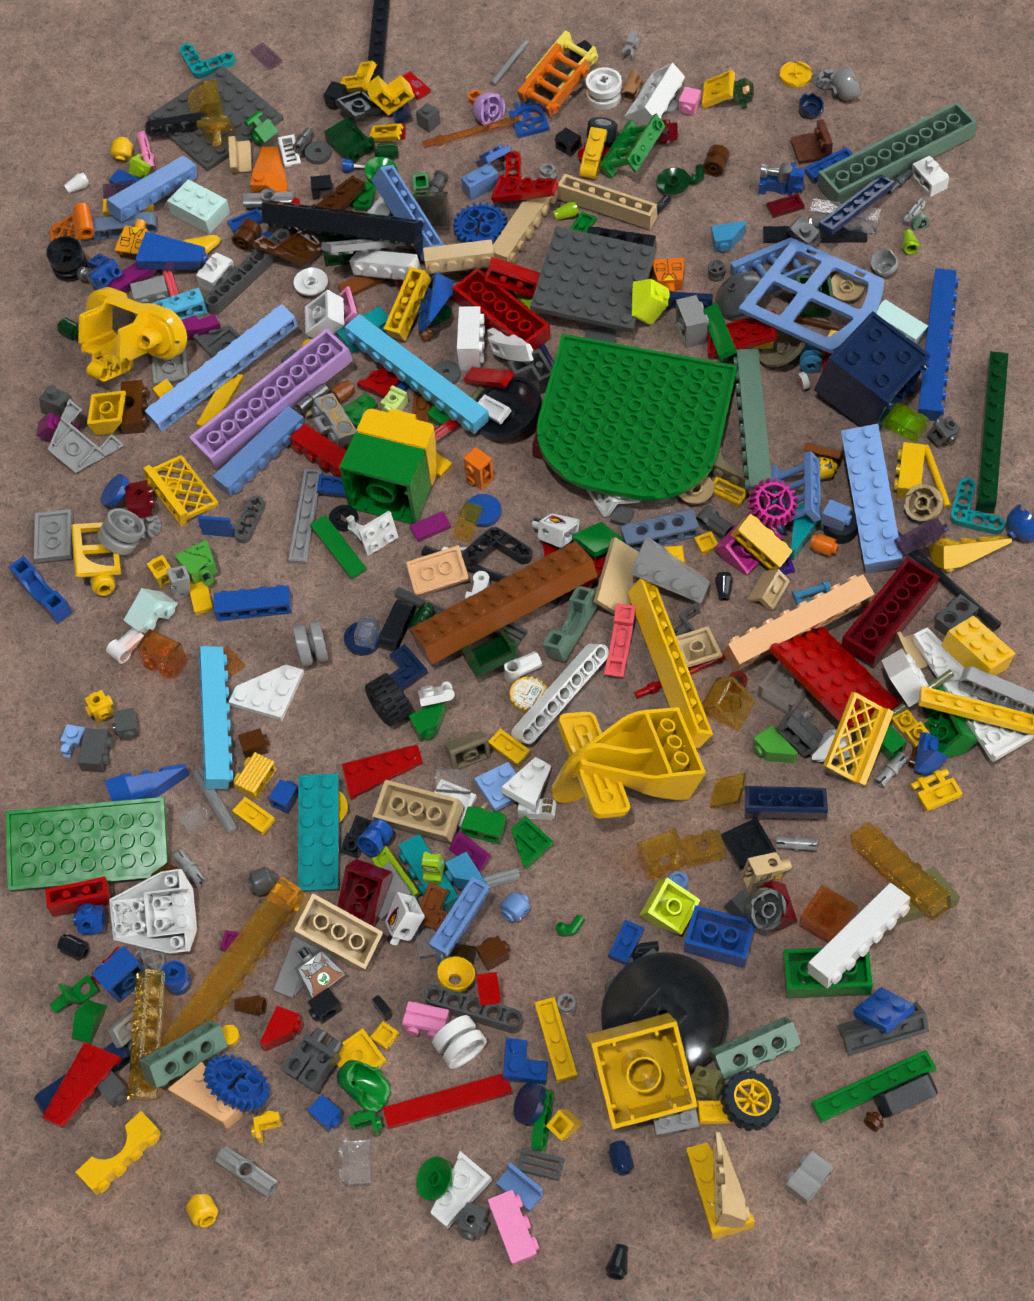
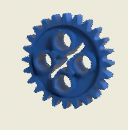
(469, 220)
(246, 1093)

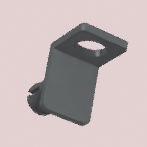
(686, 627)

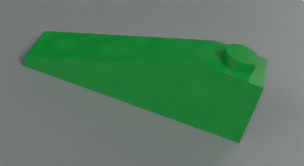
(952, 730)

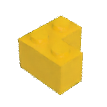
(389, 96)

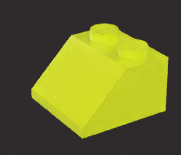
(649, 300)
(669, 906)

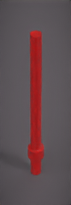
(654, 687)

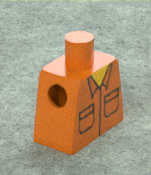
(669, 272)

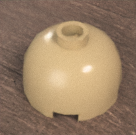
(923, 502)

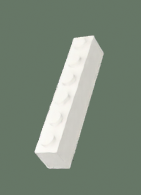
(859, 935)

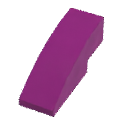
(201, 326)

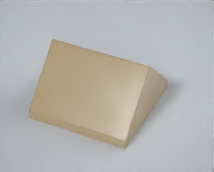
(698, 646)

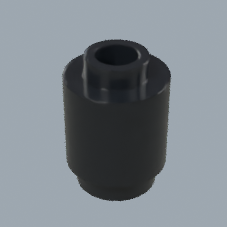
(73, 947)

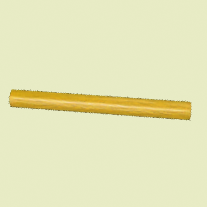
(936, 476)

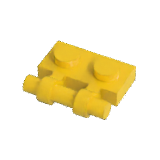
(939, 794)

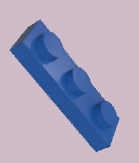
(813, 169)

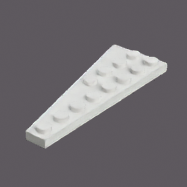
(994, 739)

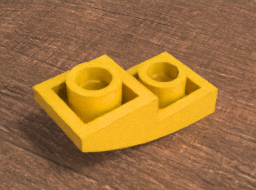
(909, 727)

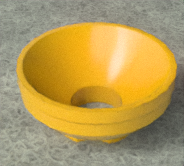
(456, 967)

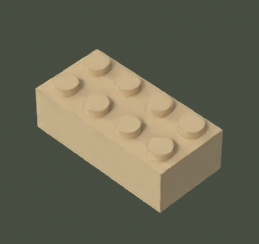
(418, 811)
(335, 931)

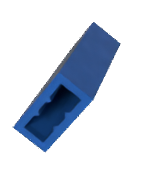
(169, 254)

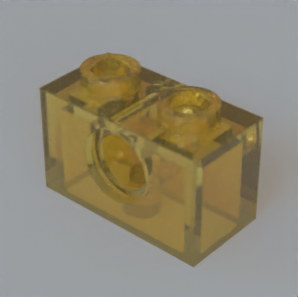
(714, 852)

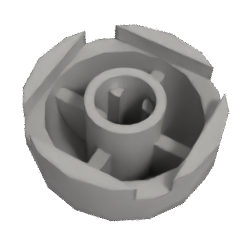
(845, 85)

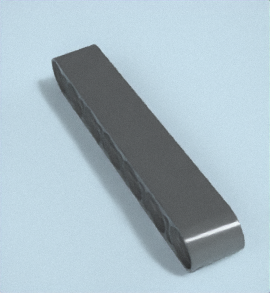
(243, 276)

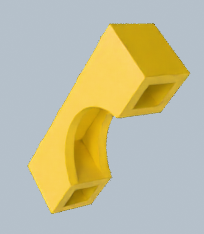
(100, 1172)

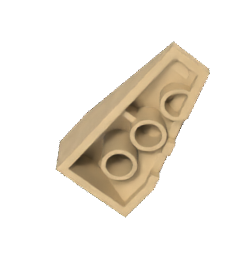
(729, 1198)

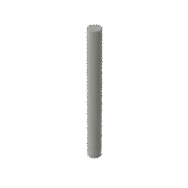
(509, 63)

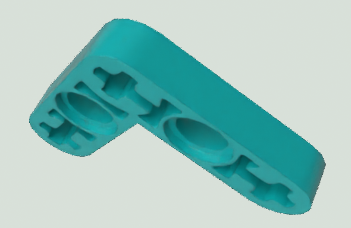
(200, 65)
(968, 515)

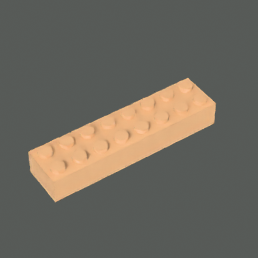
(814, 614)

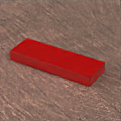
(488, 377)

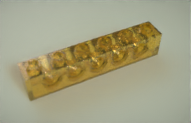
(145, 1030)

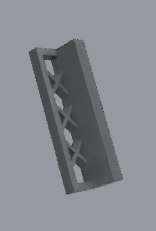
(868, 1037)

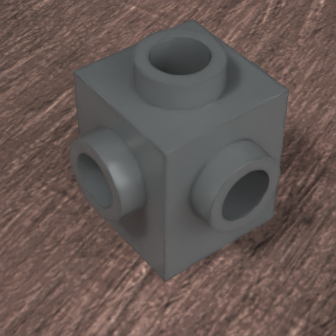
(944, 431)
(472, 1222)

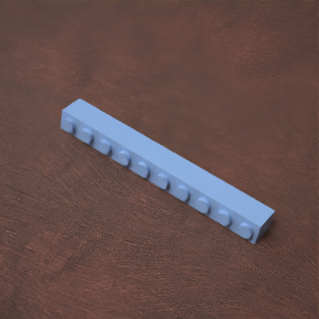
(221, 368)

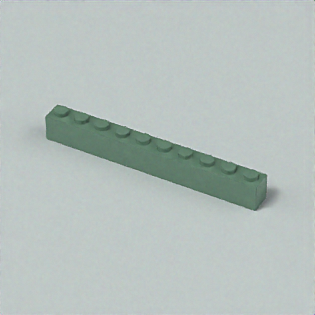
(752, 417)

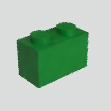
(484, 824)

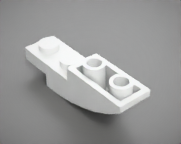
(509, 347)

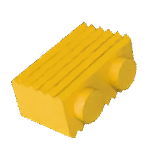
(254, 776)

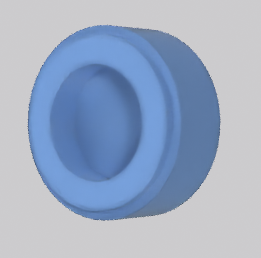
(679, 878)

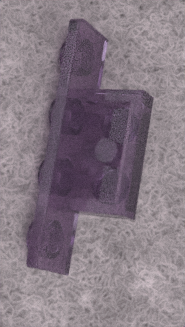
(923, 535)

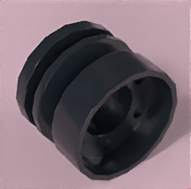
(66, 258)

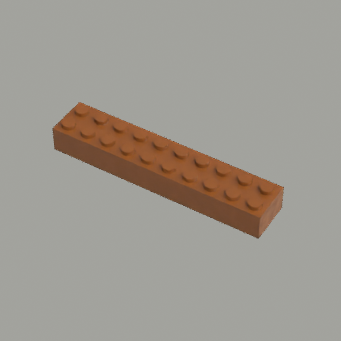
(503, 602)

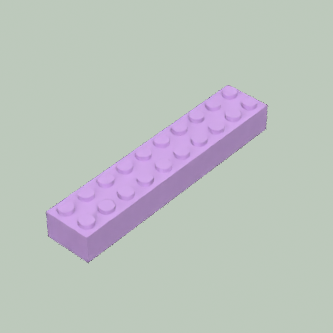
(263, 402)

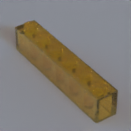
(901, 870)

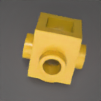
(99, 706)

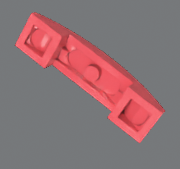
(620, 640)

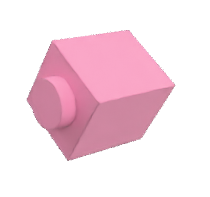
(689, 101)

